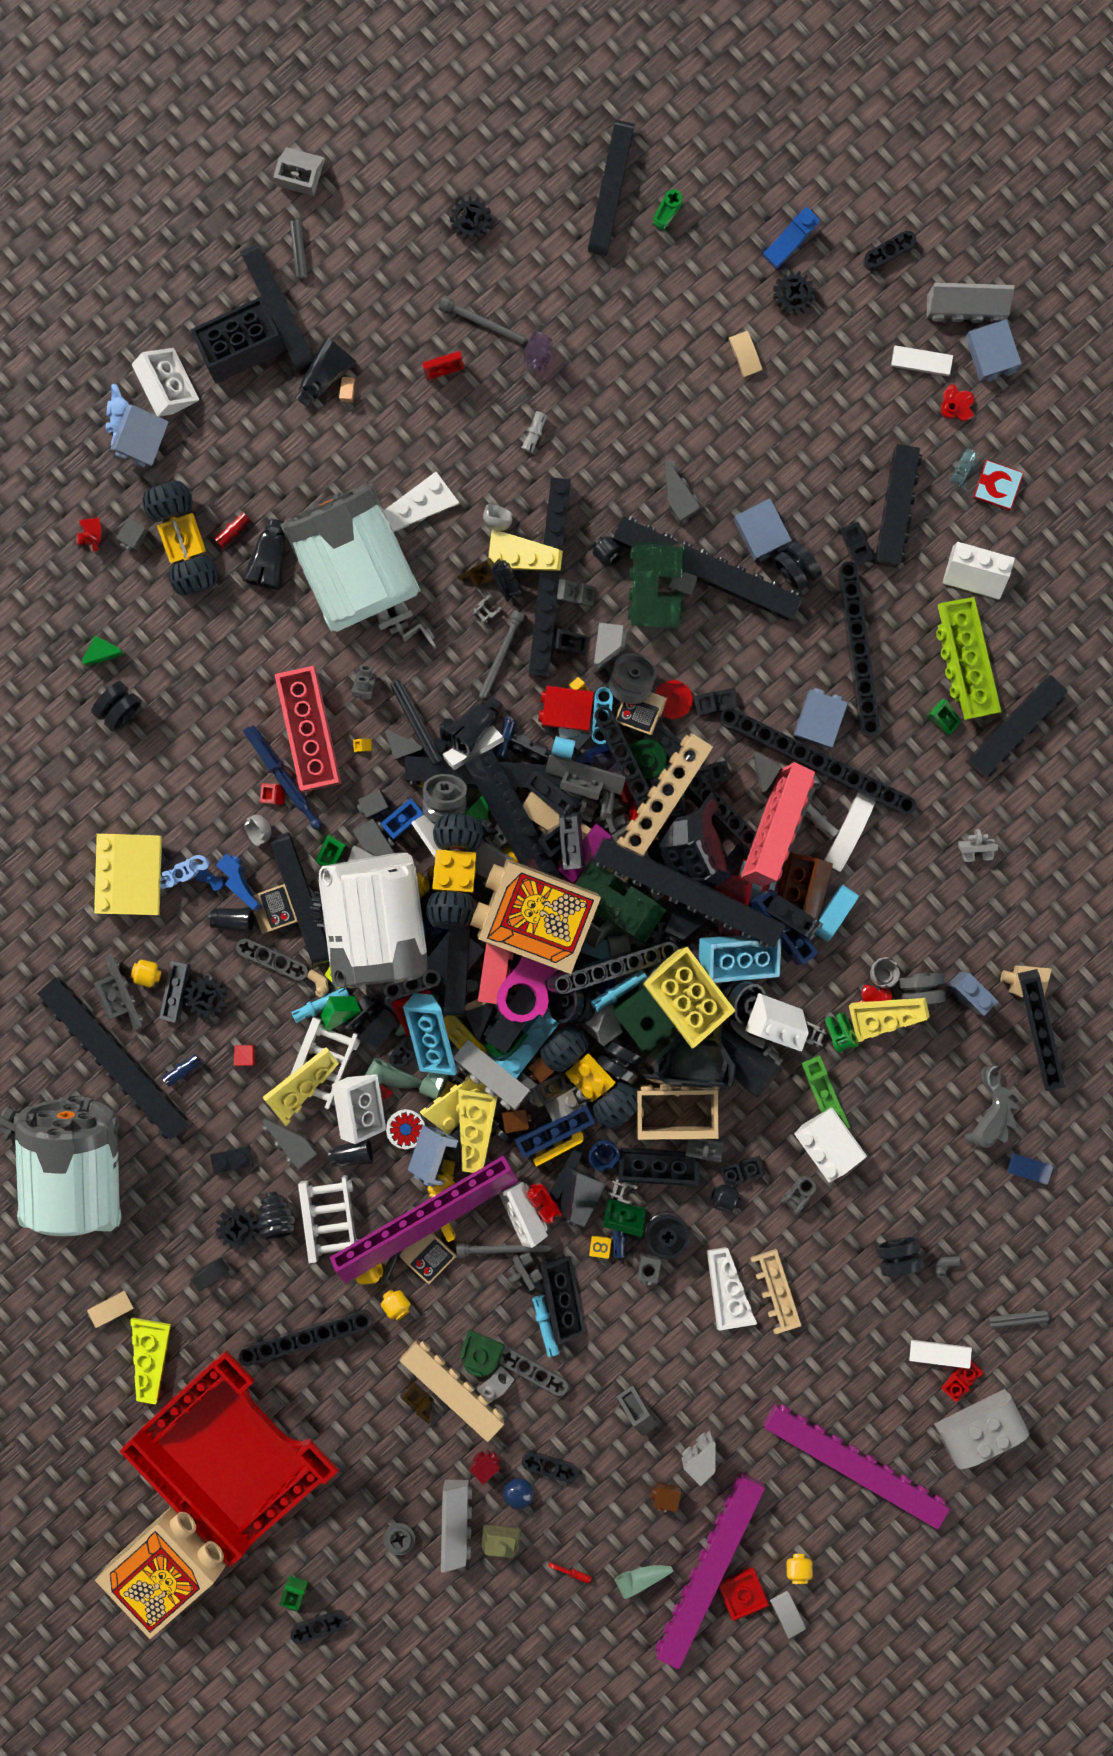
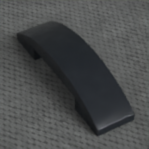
(711, 773)

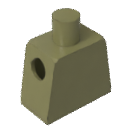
(500, 1541)

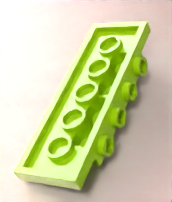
(967, 658)

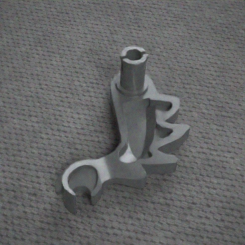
(999, 1116)

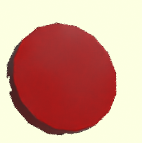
(678, 699)

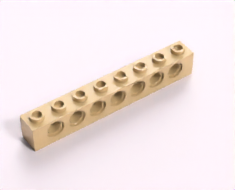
(668, 802)

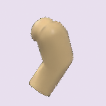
(320, 981)

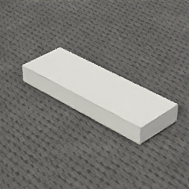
(921, 360)
(489, 740)
(940, 1354)

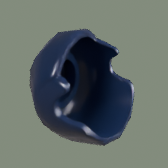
(604, 1155)
(518, 1493)

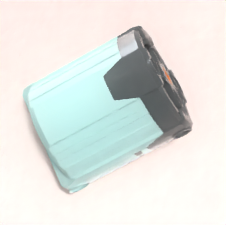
(350, 557)
(67, 1167)

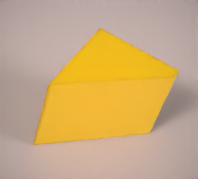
(579, 685)
(362, 745)
(448, 1166)

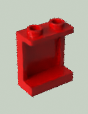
(566, 708)

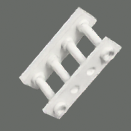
(309, 1047)
(310, 1211)

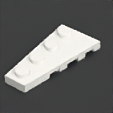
(422, 501)
(729, 1299)

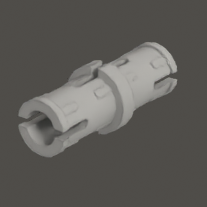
(534, 432)
(821, 822)

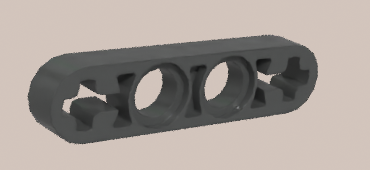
(273, 957)
(535, 1367)

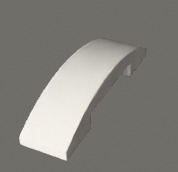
(850, 831)

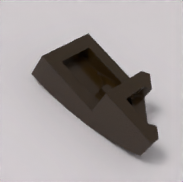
(479, 574)
(418, 1400)

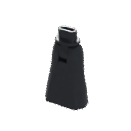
(327, 367)
(266, 562)
(467, 731)

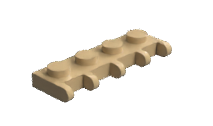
(778, 1291)

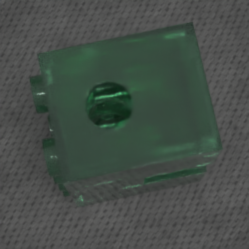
(650, 563)
(631, 912)
(633, 1009)

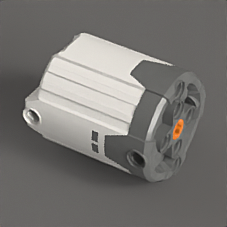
(373, 920)

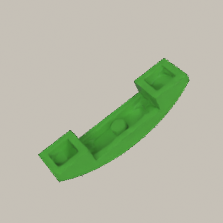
(822, 1087)

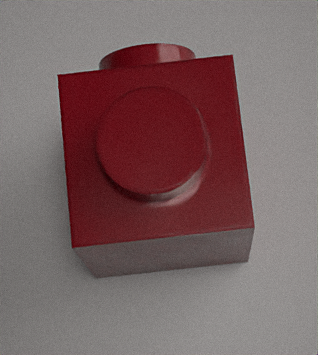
(485, 1465)

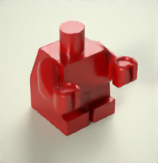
(91, 533)

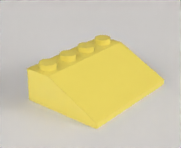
(128, 874)
(688, 996)

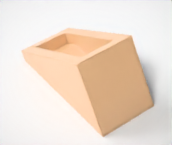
(347, 389)

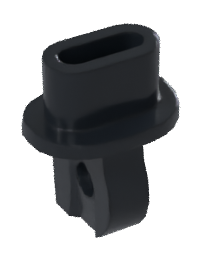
(497, 1130)

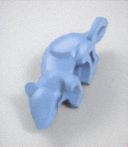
(115, 410)
(183, 871)

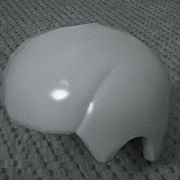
(497, 517)
(258, 829)
(885, 973)

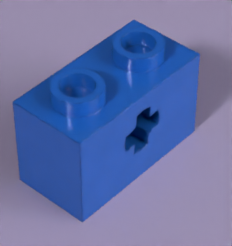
(401, 819)

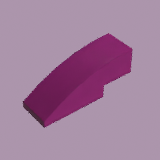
(590, 845)

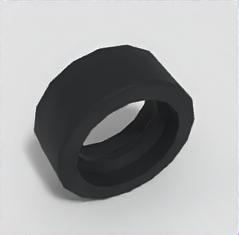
(210, 1274)

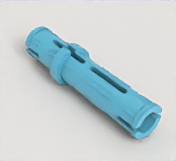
(611, 995)
(317, 1006)
(543, 1318)

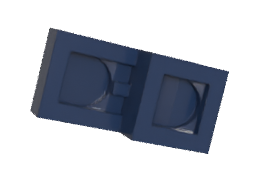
(1030, 1168)

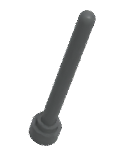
(448, 305)
(517, 620)
(464, 1250)

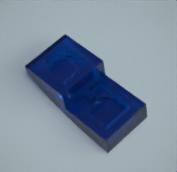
(587, 757)

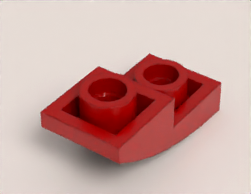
(960, 1380)

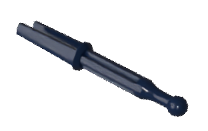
(276, 767)

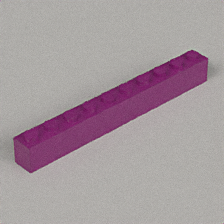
(423, 1219)
(857, 1466)
(709, 1571)

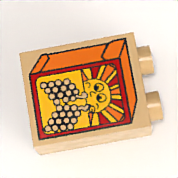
(535, 915)
(162, 1571)

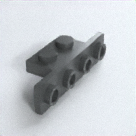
(583, 778)
(115, 996)

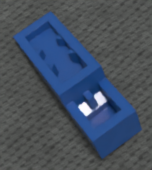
(791, 237)
(237, 883)

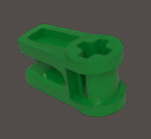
(666, 210)
(838, 1037)

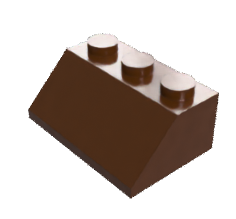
(805, 883)

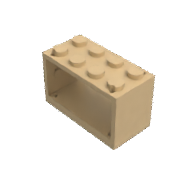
(695, 1132)

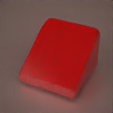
(272, 794)
(626, 794)

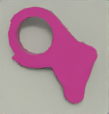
(532, 975)

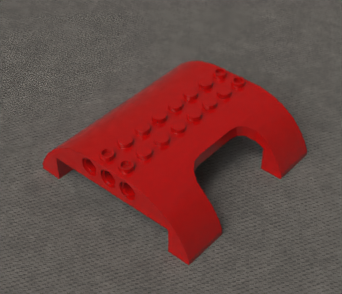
(225, 1459)

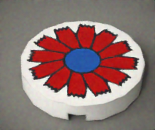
(404, 1128)

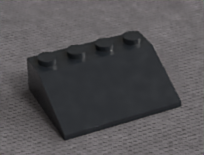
(238, 340)

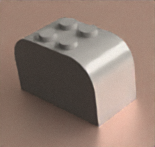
(982, 1430)

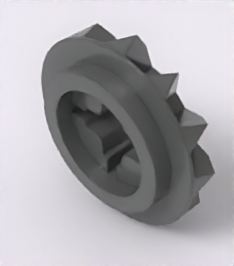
(396, 1547)

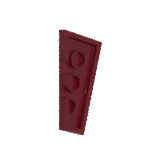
(737, 889)

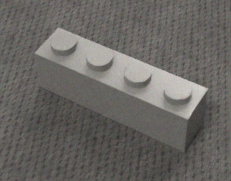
(491, 1075)

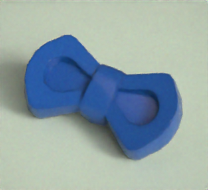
(215, 881)

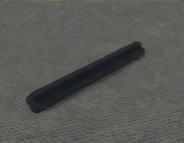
(416, 722)

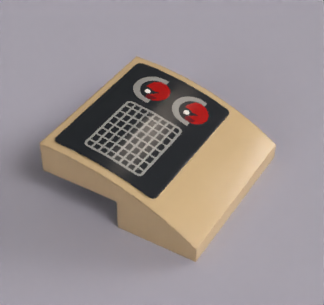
(642, 715)
(276, 909)
(428, 1257)

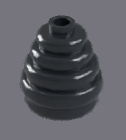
(275, 1217)

